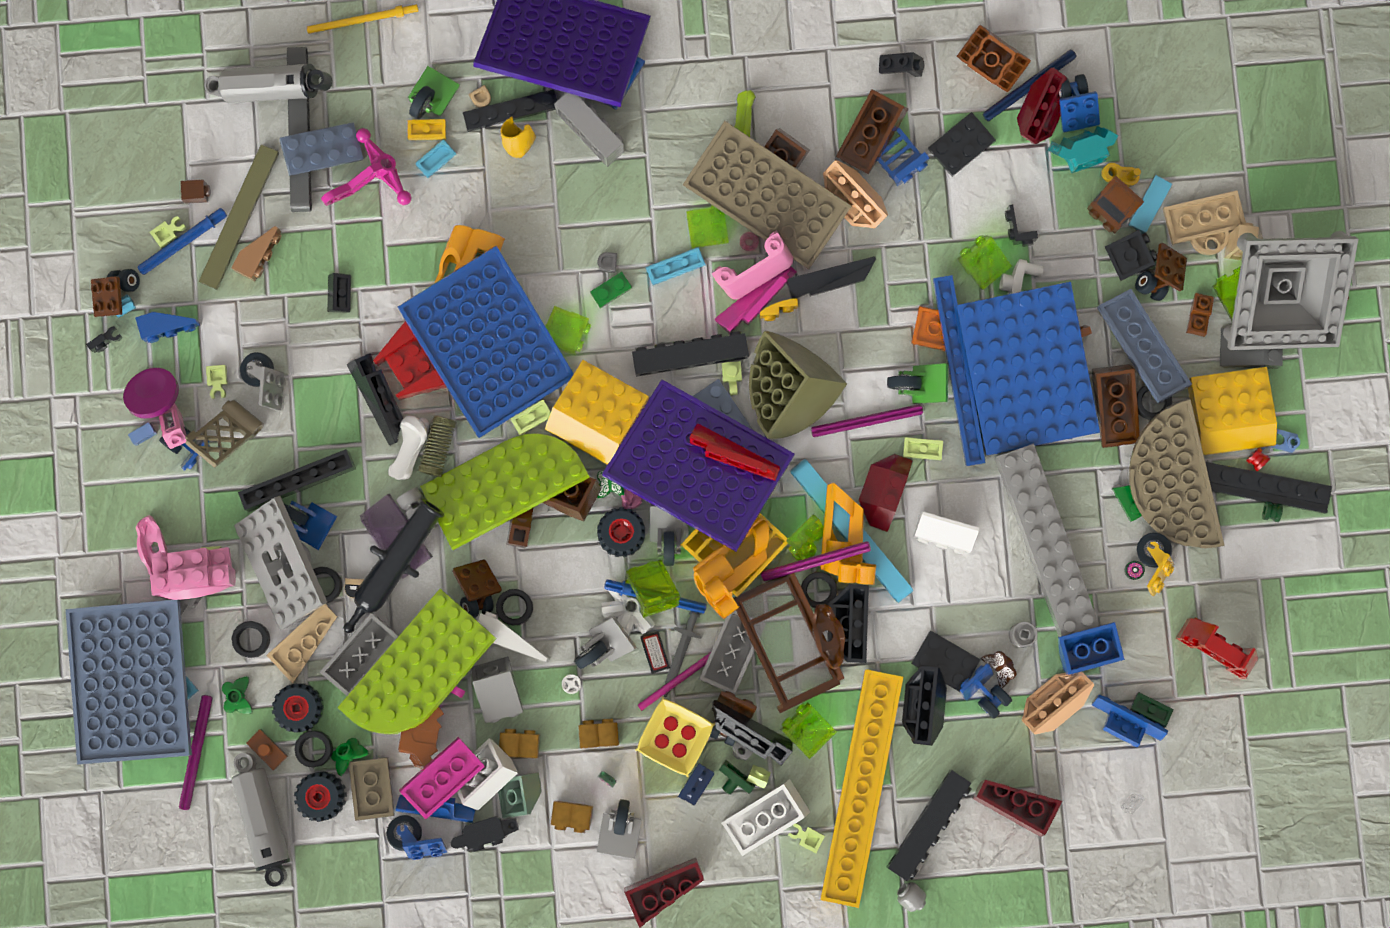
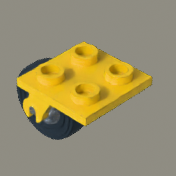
(1156, 551)

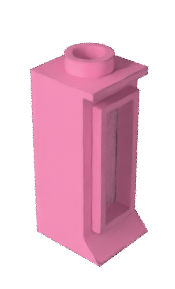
(172, 427)

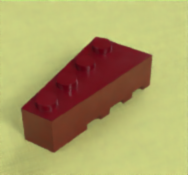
(1022, 807)
(661, 890)

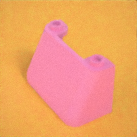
(739, 285)

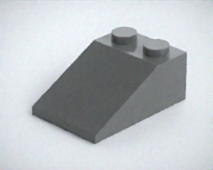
(1249, 358)

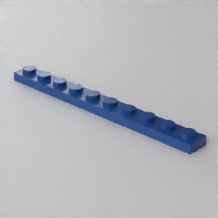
(959, 371)

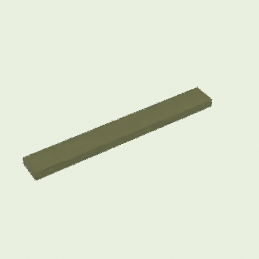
(239, 217)

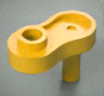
(1128, 175)

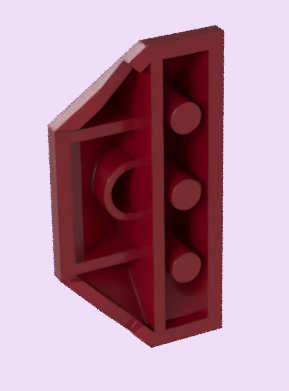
(1041, 107)
(884, 490)

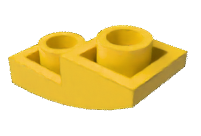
(772, 311)

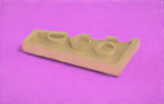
(301, 643)

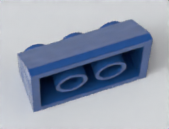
(1090, 648)

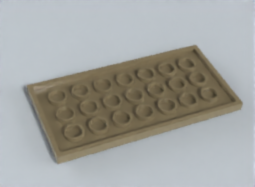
(766, 194)

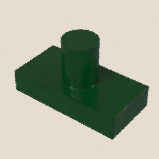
(736, 779)

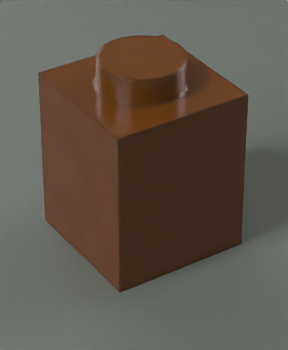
(195, 191)

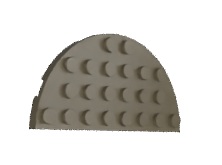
(1172, 479)

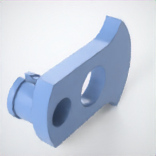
(1286, 445)

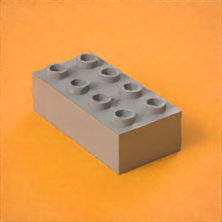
(590, 128)
(359, 653)
(729, 656)

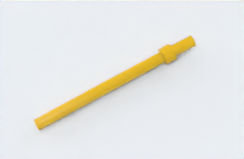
(399, 11)

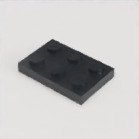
(961, 144)
(952, 660)

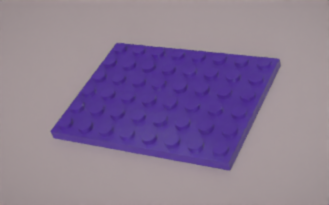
(565, 45)
(678, 478)

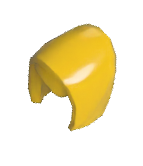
(515, 140)

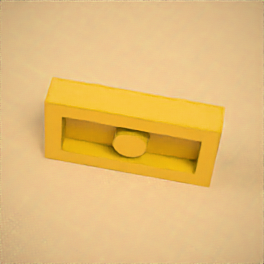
(427, 129)

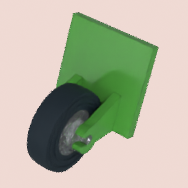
(431, 93)
(924, 383)

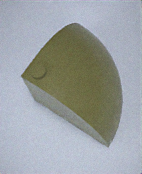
(790, 386)

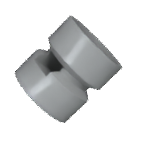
(408, 500)
(1023, 634)

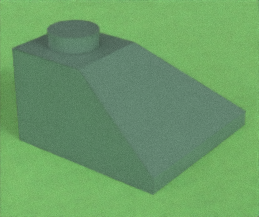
(520, 795)

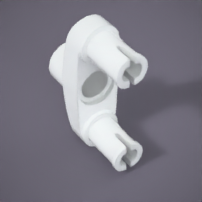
(1013, 282)

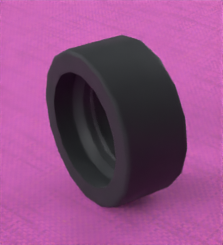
(1142, 411)
(826, 577)
(337, 580)
(503, 597)
(236, 639)
(299, 745)

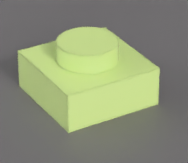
(758, 776)

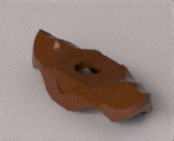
(826, 621)

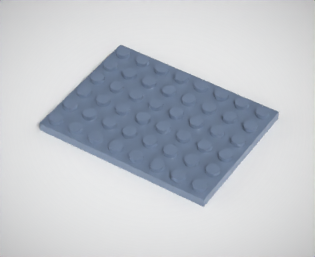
(128, 682)

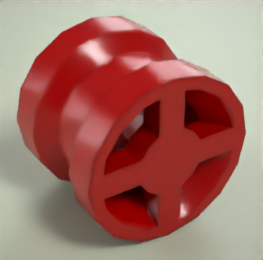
(1258, 459)

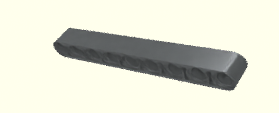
(299, 123)

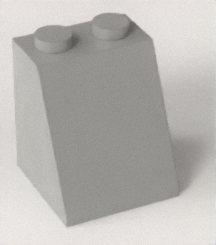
(496, 690)

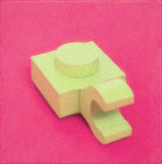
(732, 373)

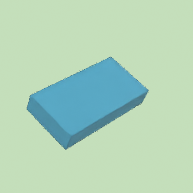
(435, 158)

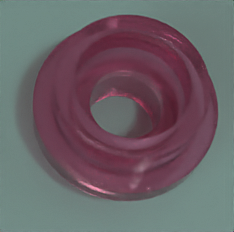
(749, 235)

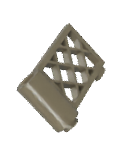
(239, 421)

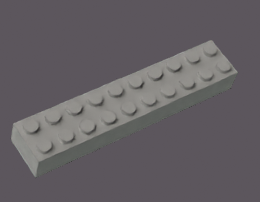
(1046, 541)

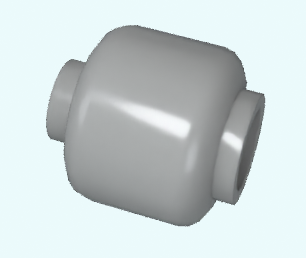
(911, 896)

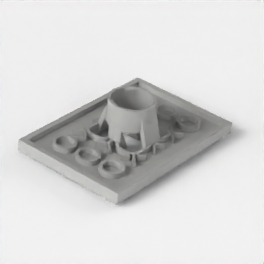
(299, 588)

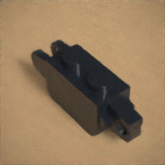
(483, 832)

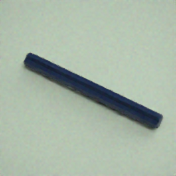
(1023, 89)

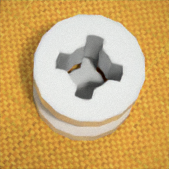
(571, 684)

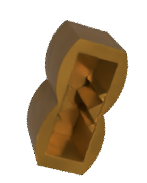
(598, 735)
(520, 744)
(571, 815)

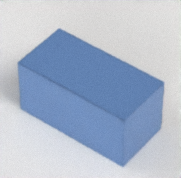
(142, 434)

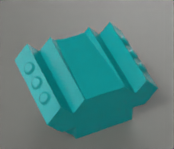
(1085, 148)

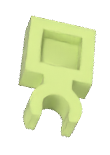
(165, 233)
(217, 377)
(809, 839)

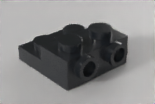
(1131, 254)

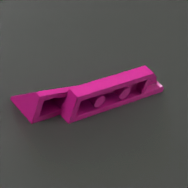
(753, 303)

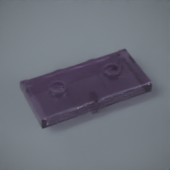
(384, 523)

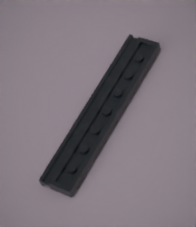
(1269, 488)

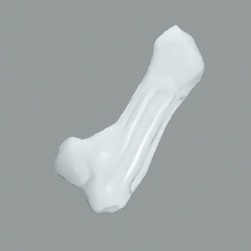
(414, 436)

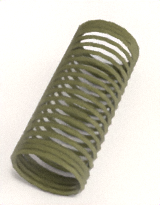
(431, 470)

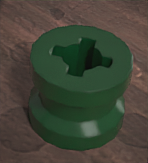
(1272, 511)

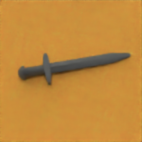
(682, 647)

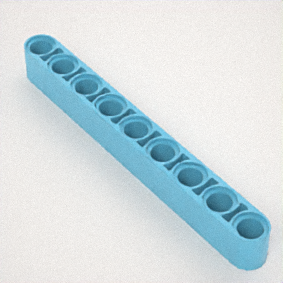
(885, 570)

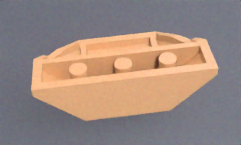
(850, 186)
(1056, 701)

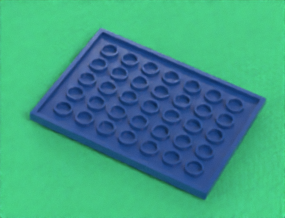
(486, 341)
(1028, 368)

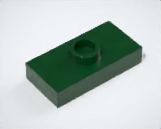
(1151, 709)

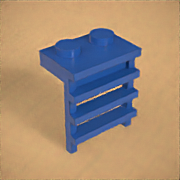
(904, 171)

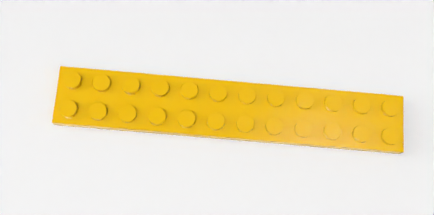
(861, 788)

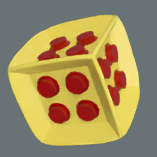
(675, 737)

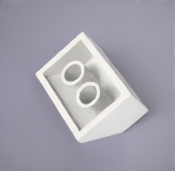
(945, 533)
(493, 777)

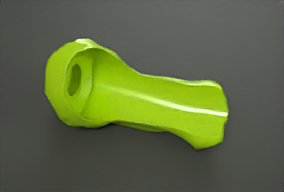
(744, 111)

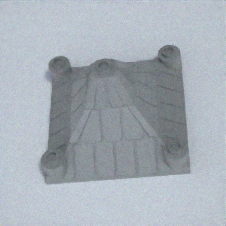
(1291, 292)

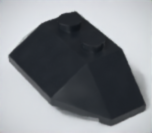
(852, 612)
(924, 705)

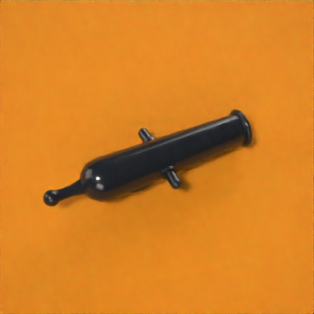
(393, 562)

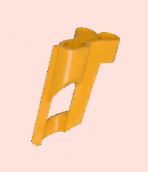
(464, 245)
(851, 568)
(718, 579)

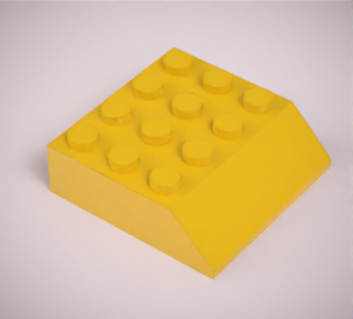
(1234, 410)
(595, 412)
(701, 546)

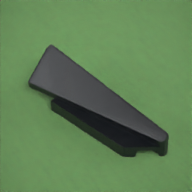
(830, 278)
(377, 396)
(751, 733)

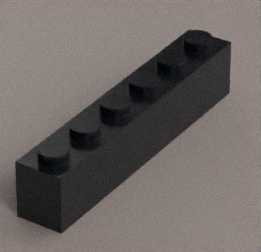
(690, 354)
(297, 480)
(928, 825)

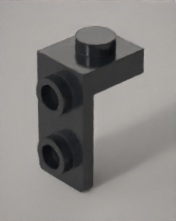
(901, 62)
(1026, 238)

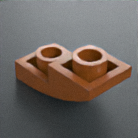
(1199, 314)

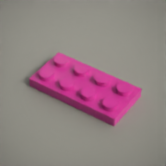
(441, 778)

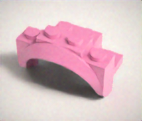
(192, 573)

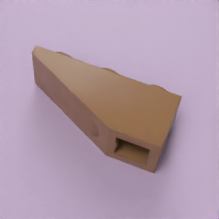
(252, 257)

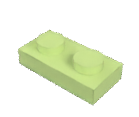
(531, 417)
(922, 449)

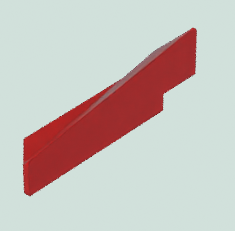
(730, 453)

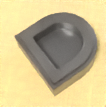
(607, 262)

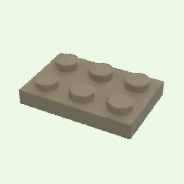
(371, 789)

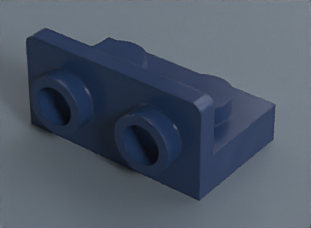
(696, 784)

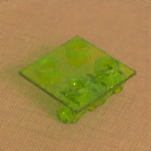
(707, 227)

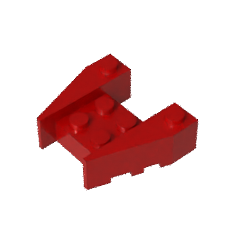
(409, 364)
(1203, 636)

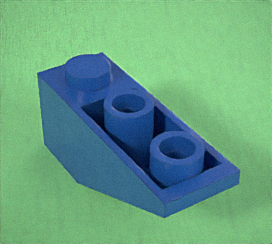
(157, 325)

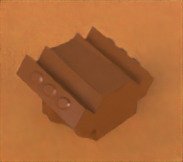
(993, 58)
(421, 740)

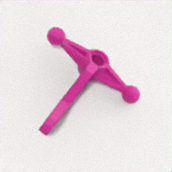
(378, 160)

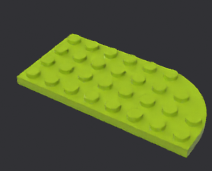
(502, 485)
(418, 668)

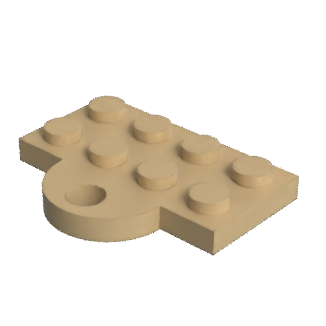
(1204, 221)

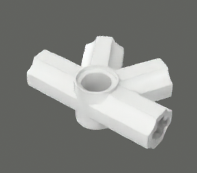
(625, 618)

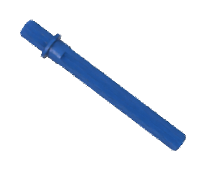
(186, 238)
(626, 589)

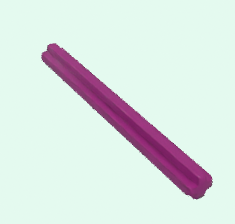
(867, 420)
(815, 561)
(196, 746)

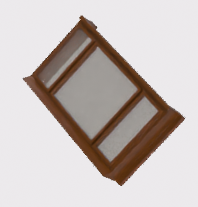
(783, 638)

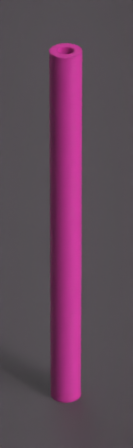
(673, 683)

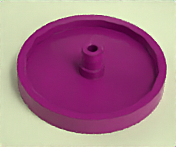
(151, 393)

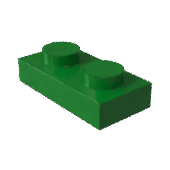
(611, 290)

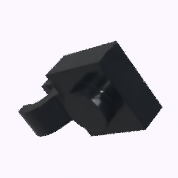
(101, 341)

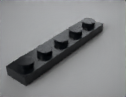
(517, 108)

